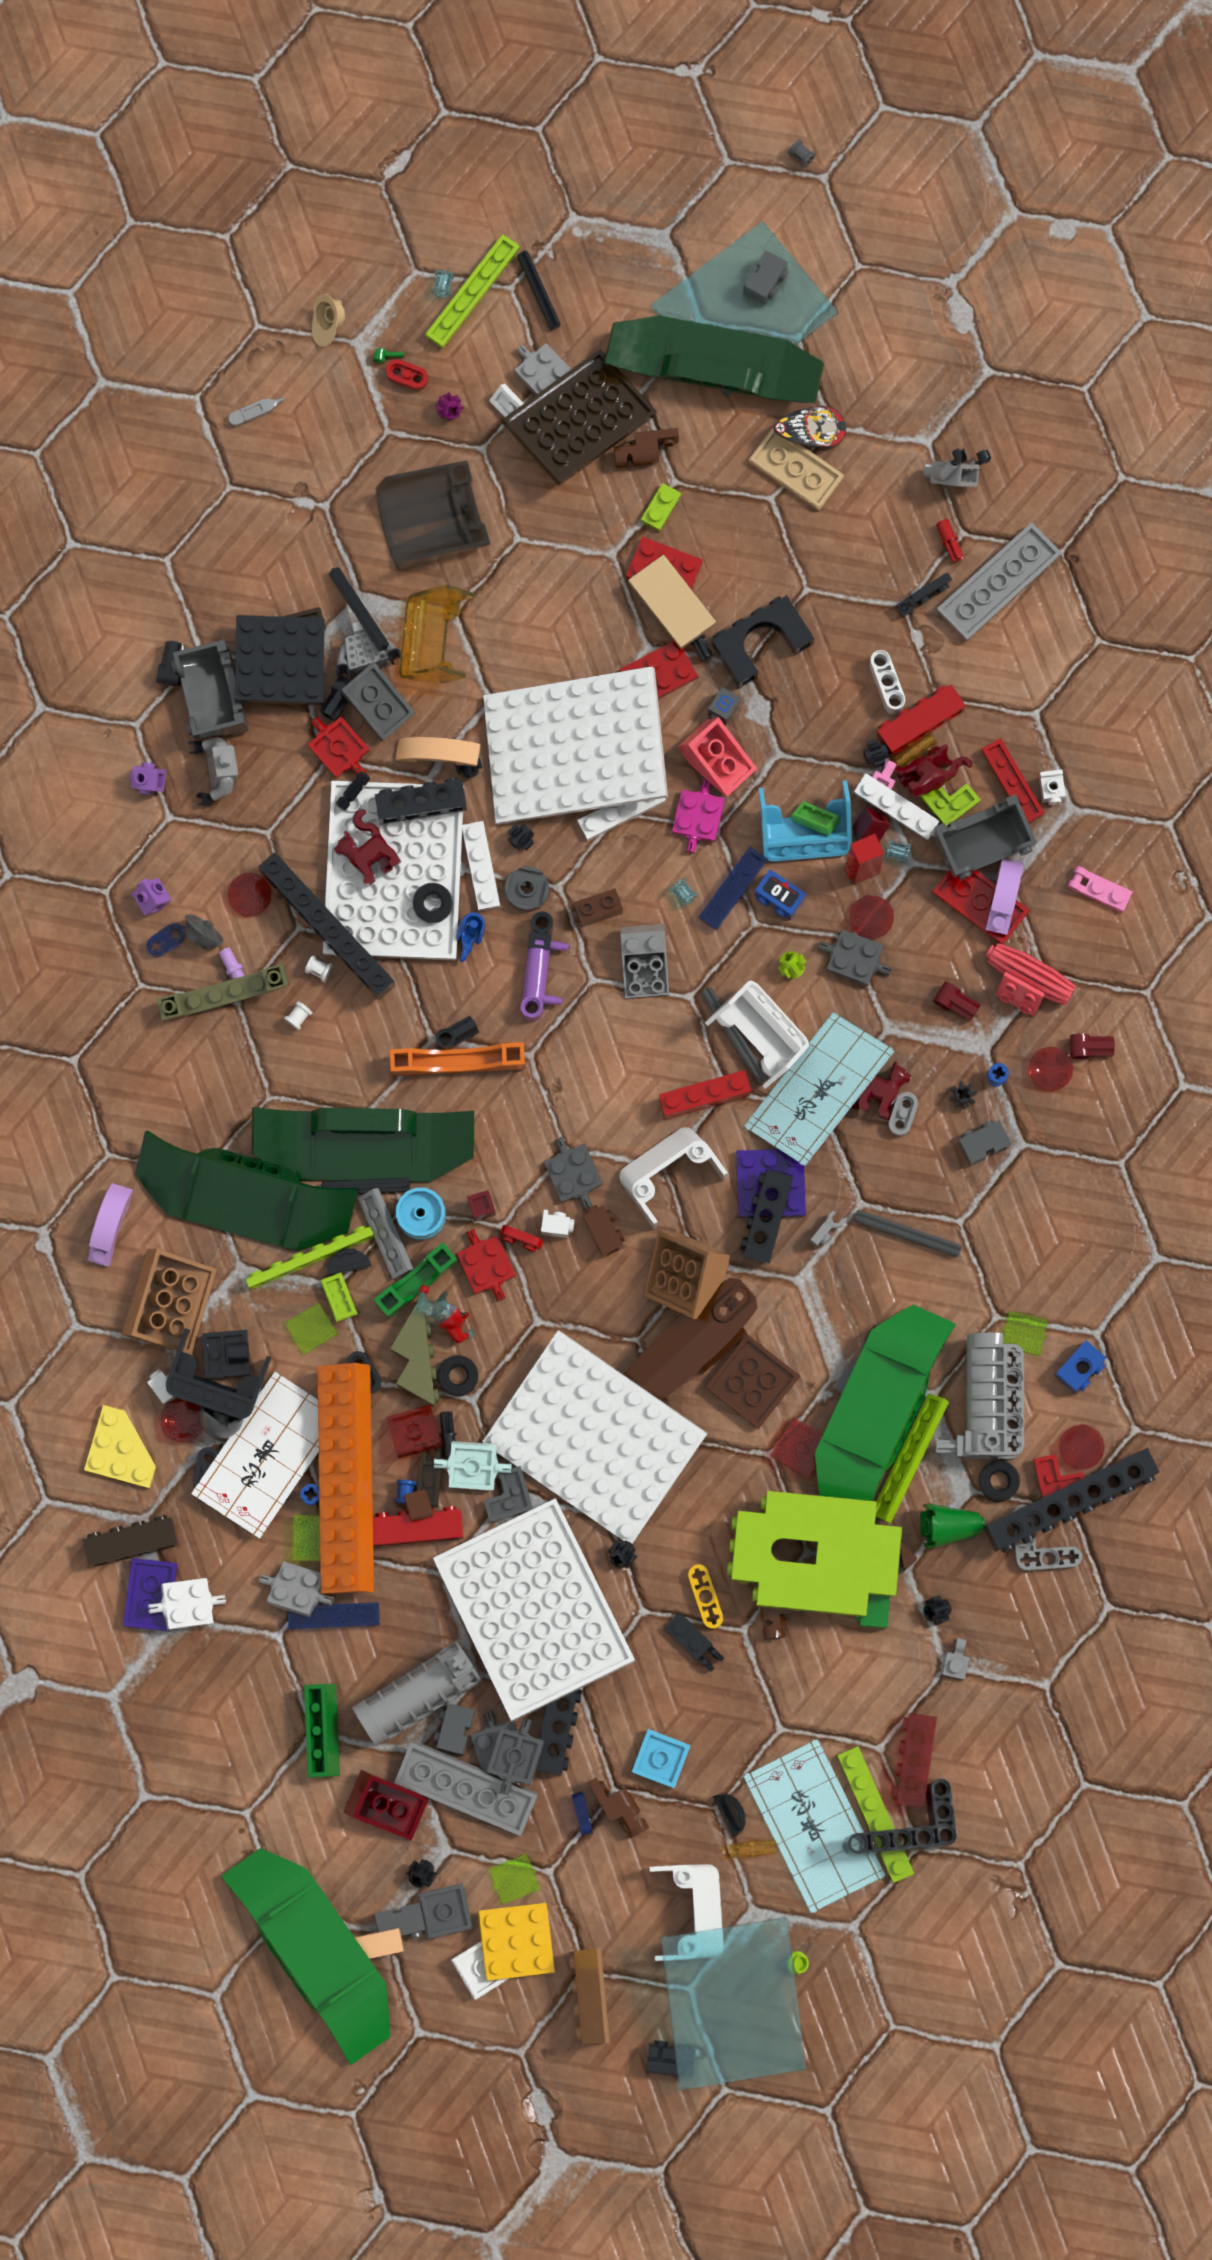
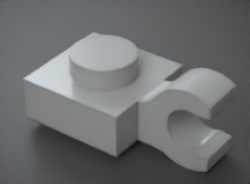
(822, 1235)
(956, 1663)

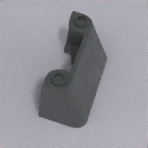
(210, 690)
(984, 838)

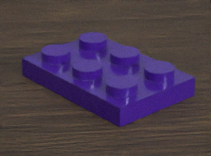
(145, 1589)

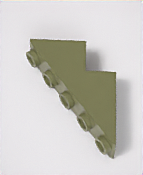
(414, 1347)

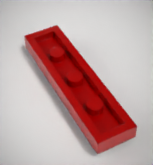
(1012, 779)

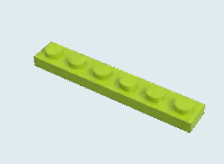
(472, 291)
(302, 1261)
(910, 1457)
(873, 1810)

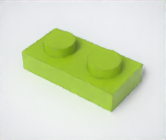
(661, 507)

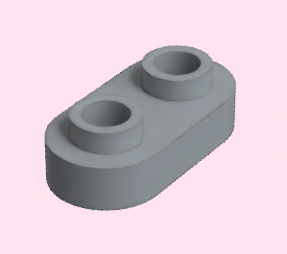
(903, 1114)

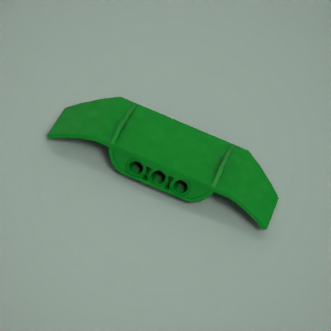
(879, 1403)
(314, 1950)

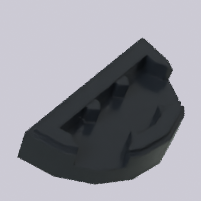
(347, 1261)
(732, 1812)

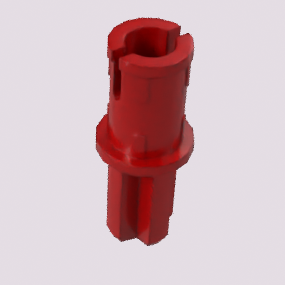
(950, 540)

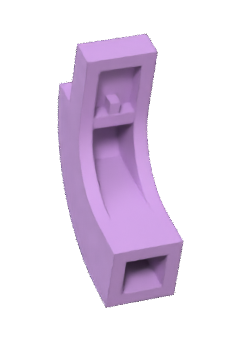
(1005, 896)
(108, 1223)

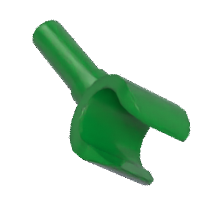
(380, 354)

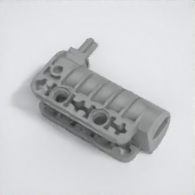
(988, 1401)
(417, 1694)

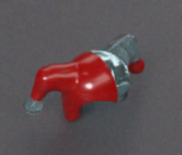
(444, 1315)

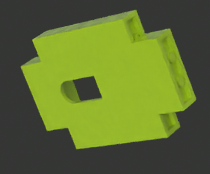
(851, 1559)

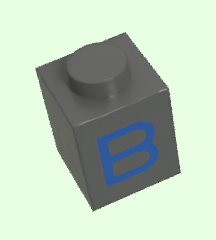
(724, 705)

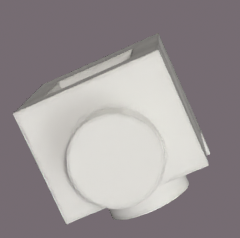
(1048, 795)
(557, 1224)
(158, 1385)

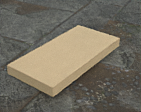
(796, 469)
(672, 602)

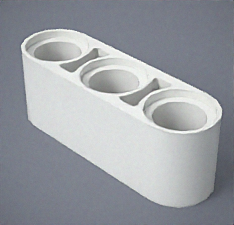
(887, 672)

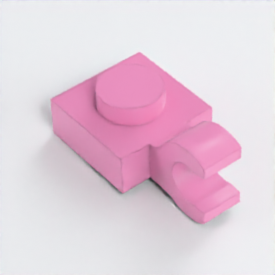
(884, 776)

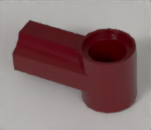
(951, 998)
(1086, 1046)

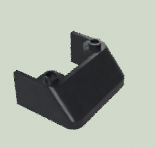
(209, 1394)

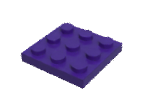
(751, 1164)

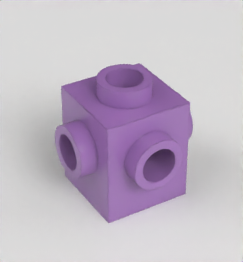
(147, 778)
(151, 896)

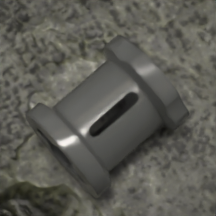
(801, 153)

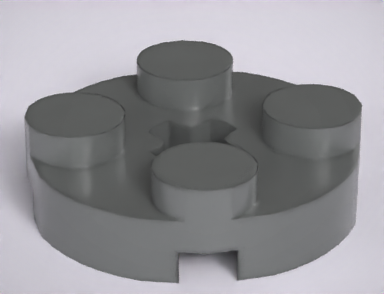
(537, 881)

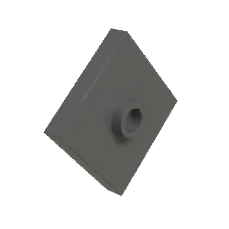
(445, 1911)

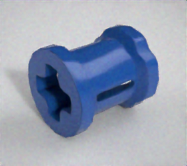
(991, 1074)
(404, 1487)
(315, 1500)

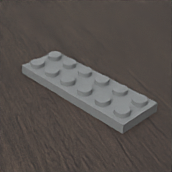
(999, 582)
(465, 1788)

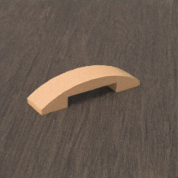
(437, 749)

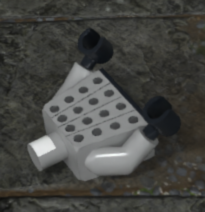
(955, 471)
(361, 651)
(221, 768)

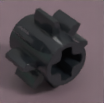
(875, 753)
(469, 771)
(520, 837)
(962, 1088)
(622, 1554)
(937, 1610)
(421, 1873)

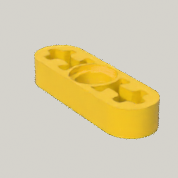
(694, 1582)

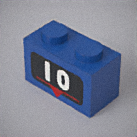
(779, 895)

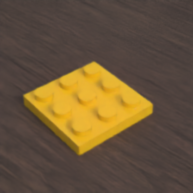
(516, 1941)

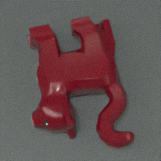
(928, 773)
(370, 852)
(884, 1091)

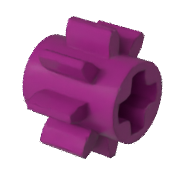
(449, 406)

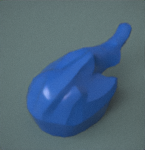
(470, 929)

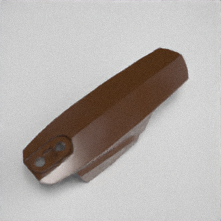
(694, 1345)

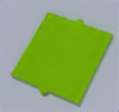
(311, 1328)
(1025, 1332)
(514, 1879)

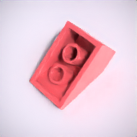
(717, 756)

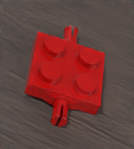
(338, 747)
(485, 1265)

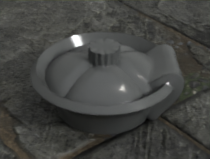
(202, 932)

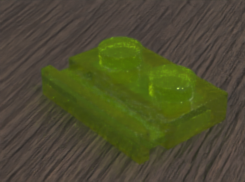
(306, 1538)

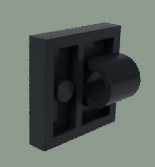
(226, 1354)

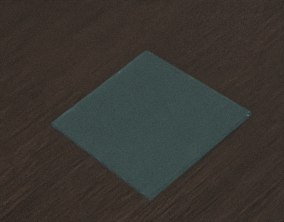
(717, 297)
(733, 2003)

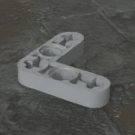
(1030, 1549)

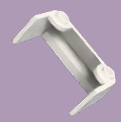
(764, 1027)
(637, 1173)
(706, 1893)

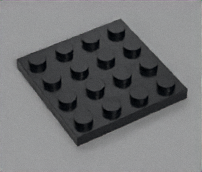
(279, 660)

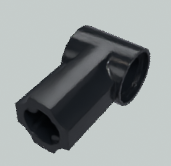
(165, 671)
(336, 701)
(458, 1033)

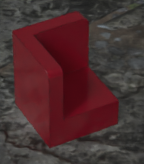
(870, 823)
(481, 1205)

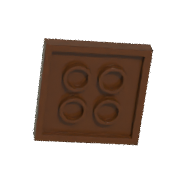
(752, 1381)

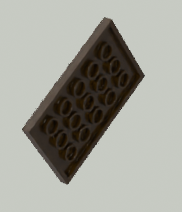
(579, 417)

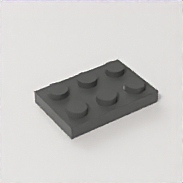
(377, 701)

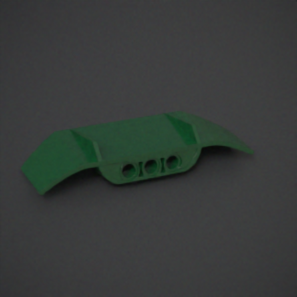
(715, 358)
(363, 1142)
(243, 1195)

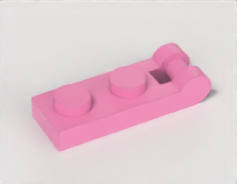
(1100, 889)

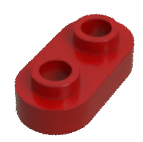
(408, 374)
(530, 1242)

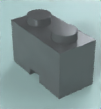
(769, 273)
(988, 1139)
(455, 1722)
(409, 1921)

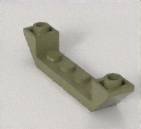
(223, 993)

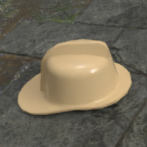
(327, 317)

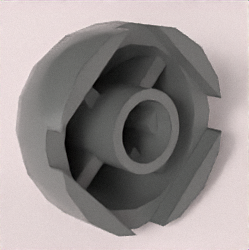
(218, 1424)

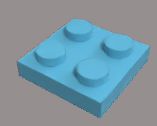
(661, 1758)

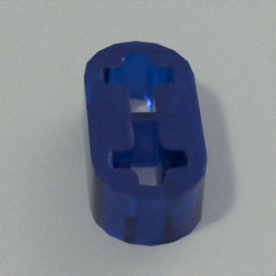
(162, 936)
(582, 1813)

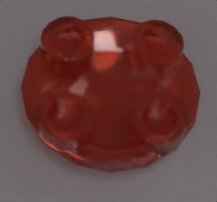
(249, 894)
(872, 917)
(1051, 1068)
(180, 1420)
(1082, 1447)

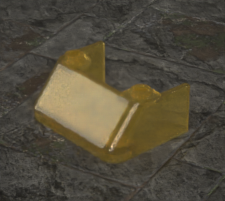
(426, 634)

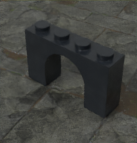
(778, 616)

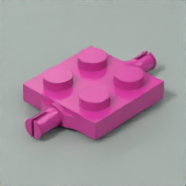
(698, 816)

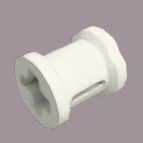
(318, 968)
(298, 1015)

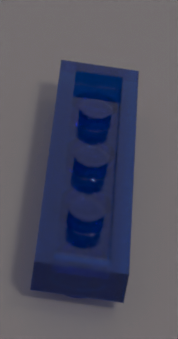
(733, 888)
(337, 1616)

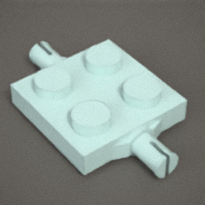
(472, 1465)

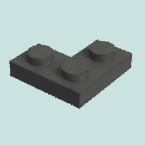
(514, 1501)

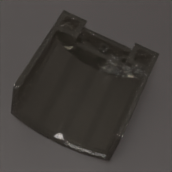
(430, 514)

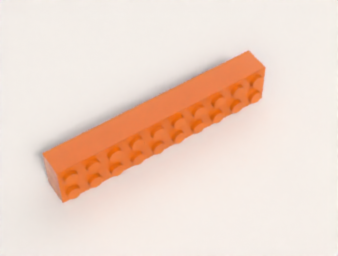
(345, 1479)

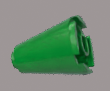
(948, 1525)

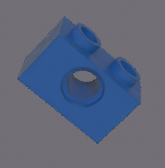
(1084, 1354)

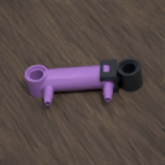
(537, 963)

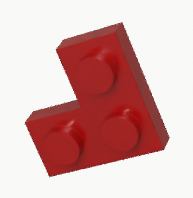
(1050, 1477)

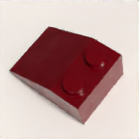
(386, 1805)

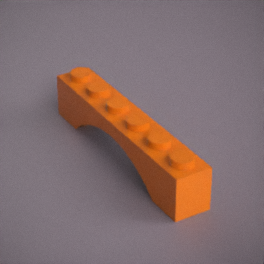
(488, 1058)

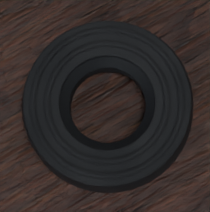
(432, 889)
(458, 1389)
(1013, 1481)

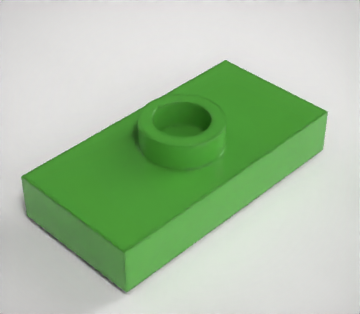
(815, 818)

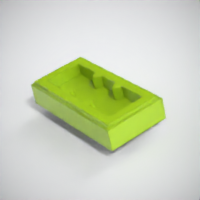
(339, 1297)

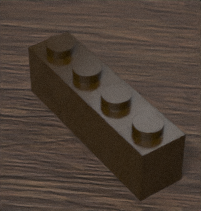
(130, 1542)

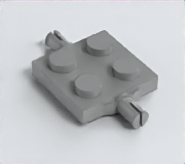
(540, 368)
(295, 1589)

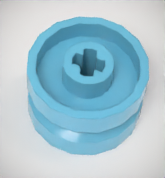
(422, 1227)

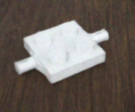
(186, 1604)

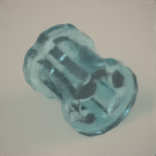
(443, 283)
(898, 850)
(684, 892)

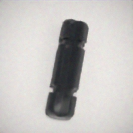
(352, 791)

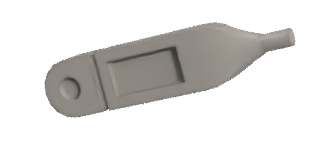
(253, 411)

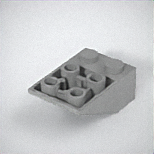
(644, 960)

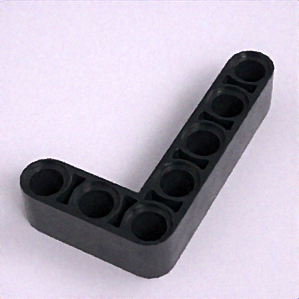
(910, 1835)

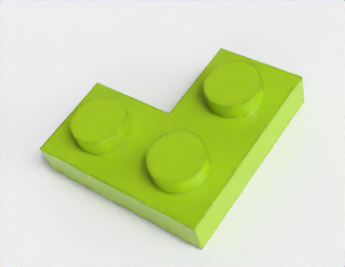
(951, 807)

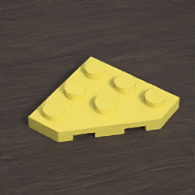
(119, 1450)

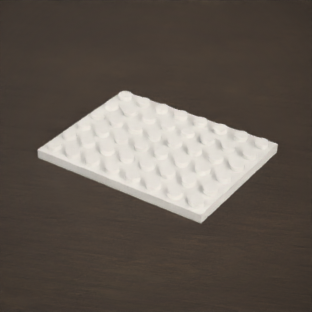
(575, 746)
(383, 913)
(595, 1437)
(533, 1610)

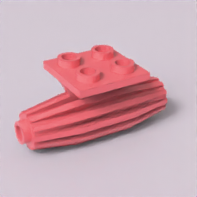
(1027, 980)

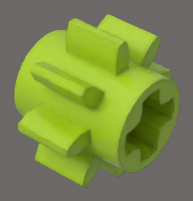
(792, 964)

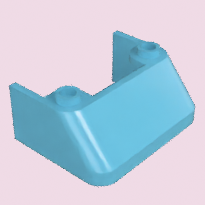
(792, 841)

